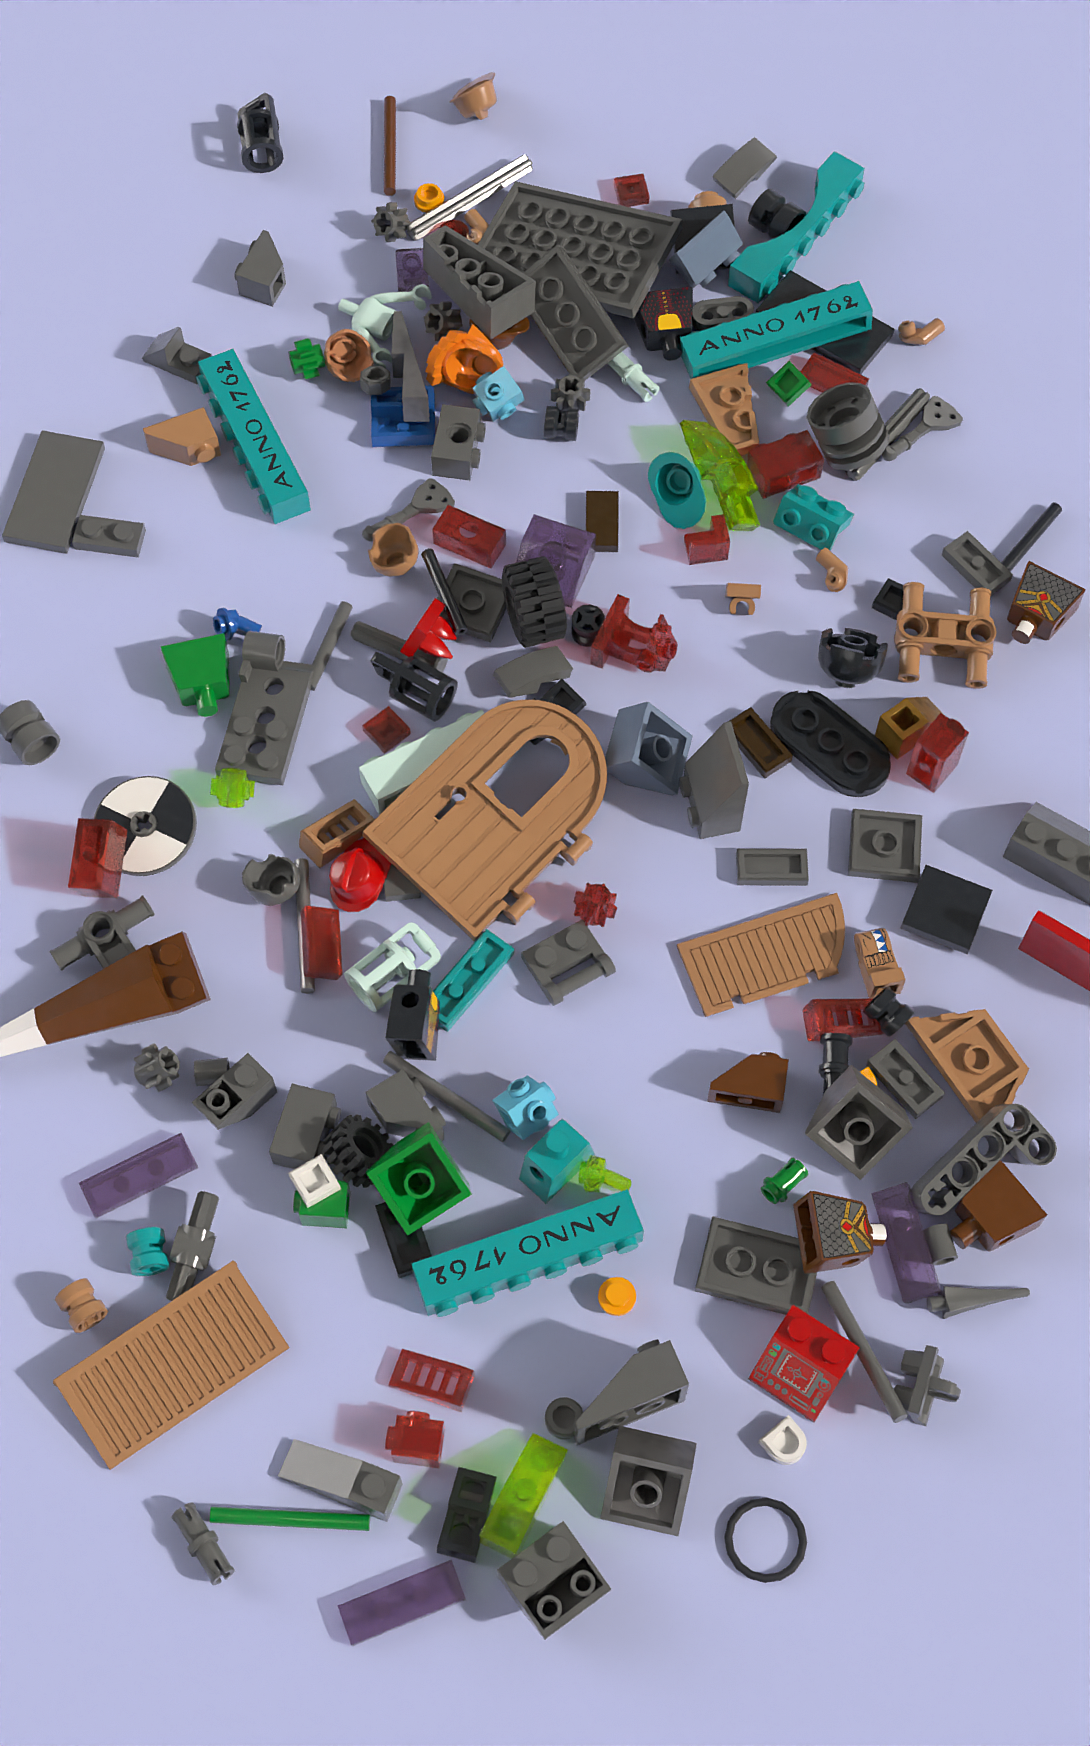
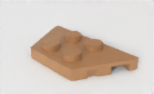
(971, 1058)

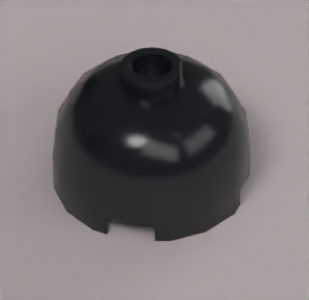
(851, 656)

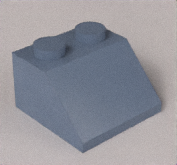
(707, 250)
(647, 749)

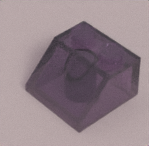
(565, 547)

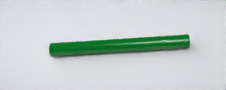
(289, 1518)

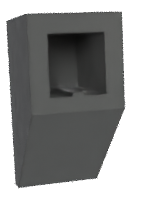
(262, 272)
(236, 1093)
(401, 1106)

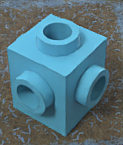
(497, 394)
(526, 1106)

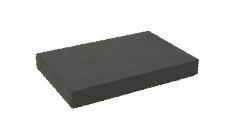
(754, 1268)

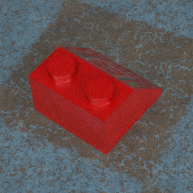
(803, 1363)

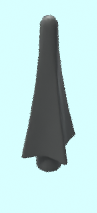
(959, 1300)

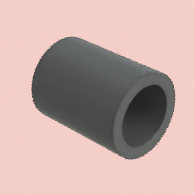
(209, 1070)
(940, 1244)

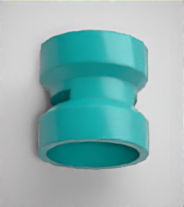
(147, 1251)

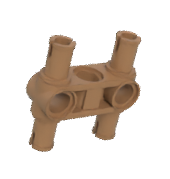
(944, 635)

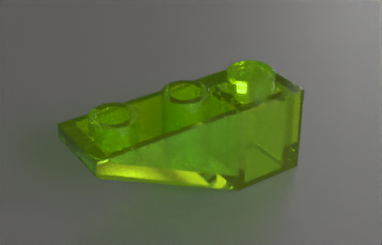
(522, 1496)

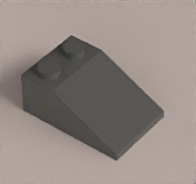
(716, 785)
(643, 1387)

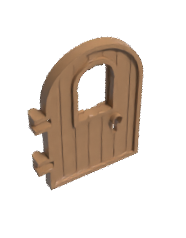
(480, 844)

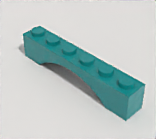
(764, 264)

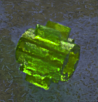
(232, 787)

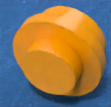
(428, 197)
(617, 1296)

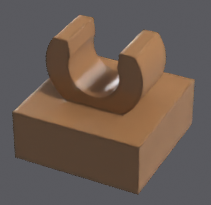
(744, 593)

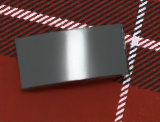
(744, 166)
(527, 672)

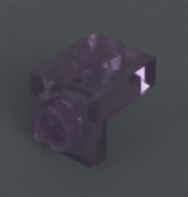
(410, 269)

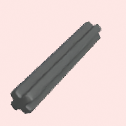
(897, 424)

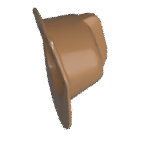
(476, 97)

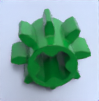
(306, 358)

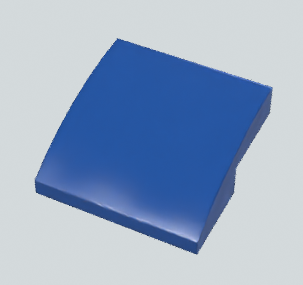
(388, 421)

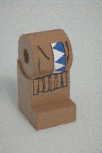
(878, 962)

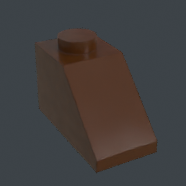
(752, 1083)

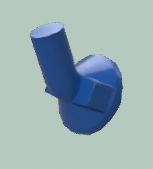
(229, 621)

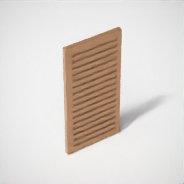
(171, 1364)

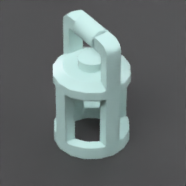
(398, 962)

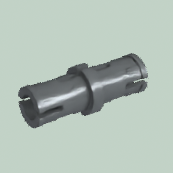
(203, 1543)

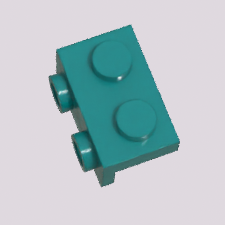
(812, 516)

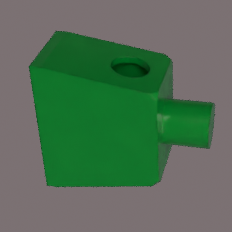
(199, 671)

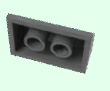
(1053, 850)

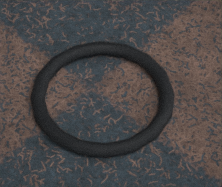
(772, 1577)

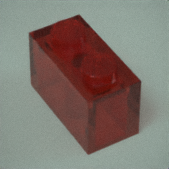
(785, 463)
(937, 752)
(97, 858)

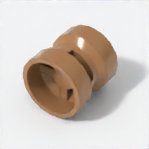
(81, 1305)

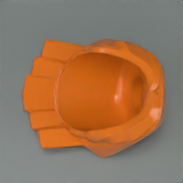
(462, 359)

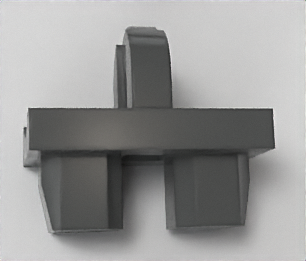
(928, 1385)

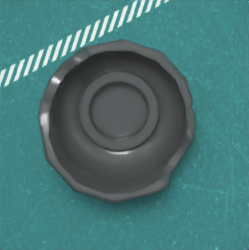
(271, 880)

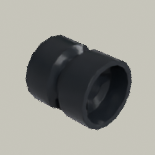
(774, 215)

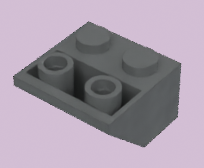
(553, 1580)

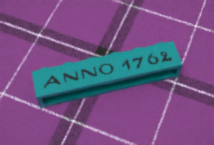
(778, 331)
(254, 437)
(528, 1253)

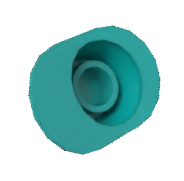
(677, 489)

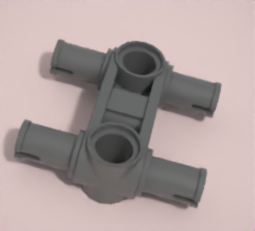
(110, 947)

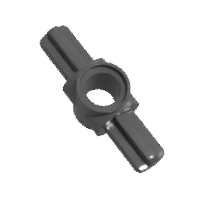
(193, 1245)

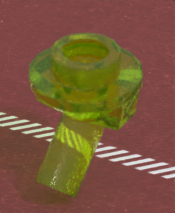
(594, 1174)

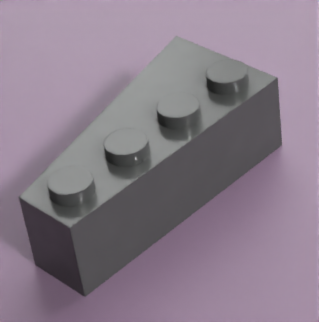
(478, 281)

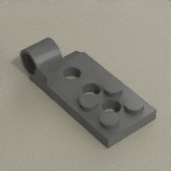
(259, 670)

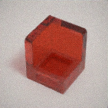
(708, 545)

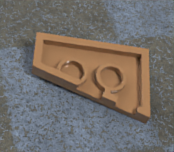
(728, 405)

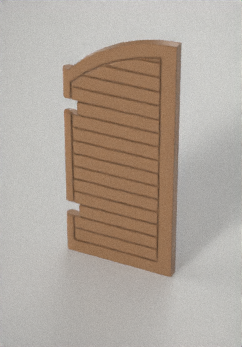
(765, 954)

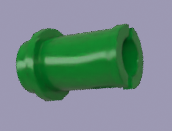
(779, 1185)

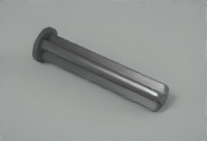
(391, 644)

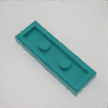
(471, 977)

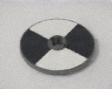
(167, 811)

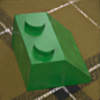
(419, 1179)

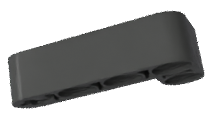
(975, 1165)

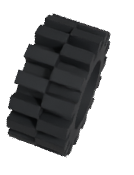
(354, 1148)

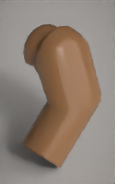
(477, 224)
(920, 336)
(836, 570)

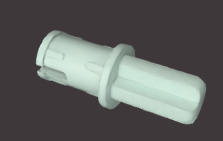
(633, 376)

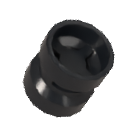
(569, 423)
(888, 1011)

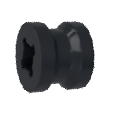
(587, 616)

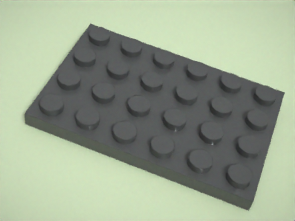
(608, 243)

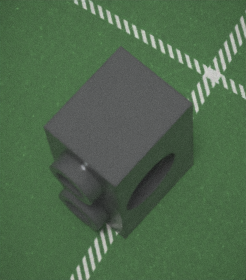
(457, 442)

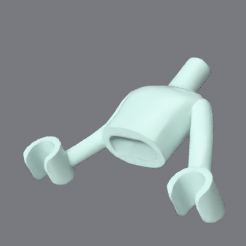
(376, 319)

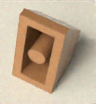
(184, 438)

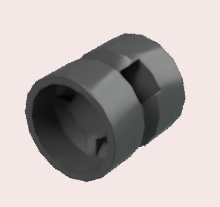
(28, 732)

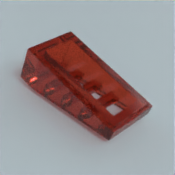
(820, 1020)
(455, 1401)

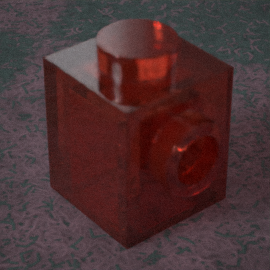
(416, 1440)

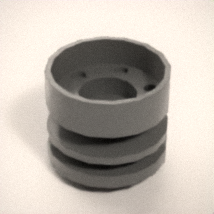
(848, 426)

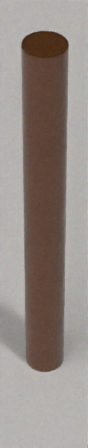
(389, 145)

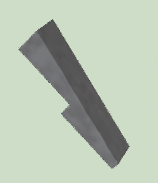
(406, 367)

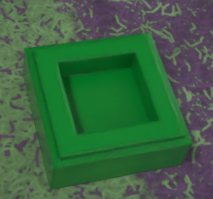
(788, 383)

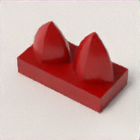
(429, 634)

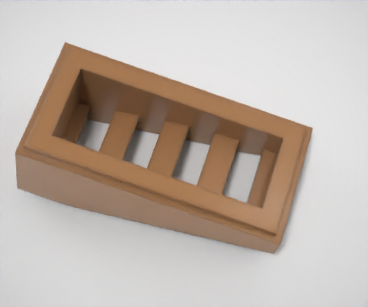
(320, 847)

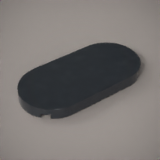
(831, 743)

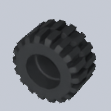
(534, 601)

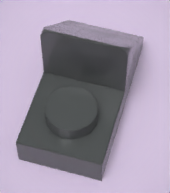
(175, 356)

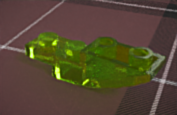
(726, 469)

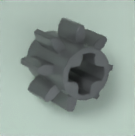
(391, 222)
(442, 319)
(570, 393)
(156, 1067)

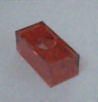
(482, 548)

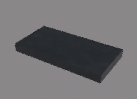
(852, 351)

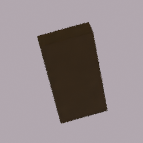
(602, 519)
(759, 743)

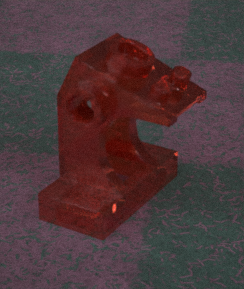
(618, 632)

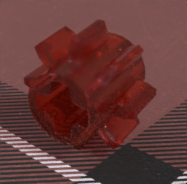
(595, 904)

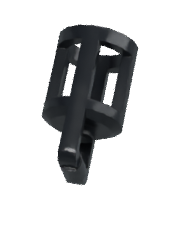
(257, 130)
(405, 679)

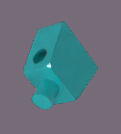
(556, 1158)

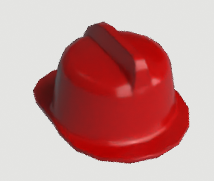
(358, 876)

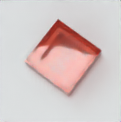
(631, 190)
(386, 729)

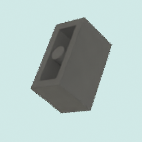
(303, 1126)

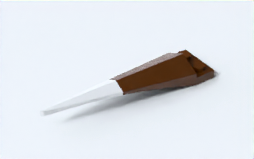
(138, 988)

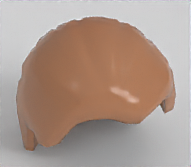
(347, 355)

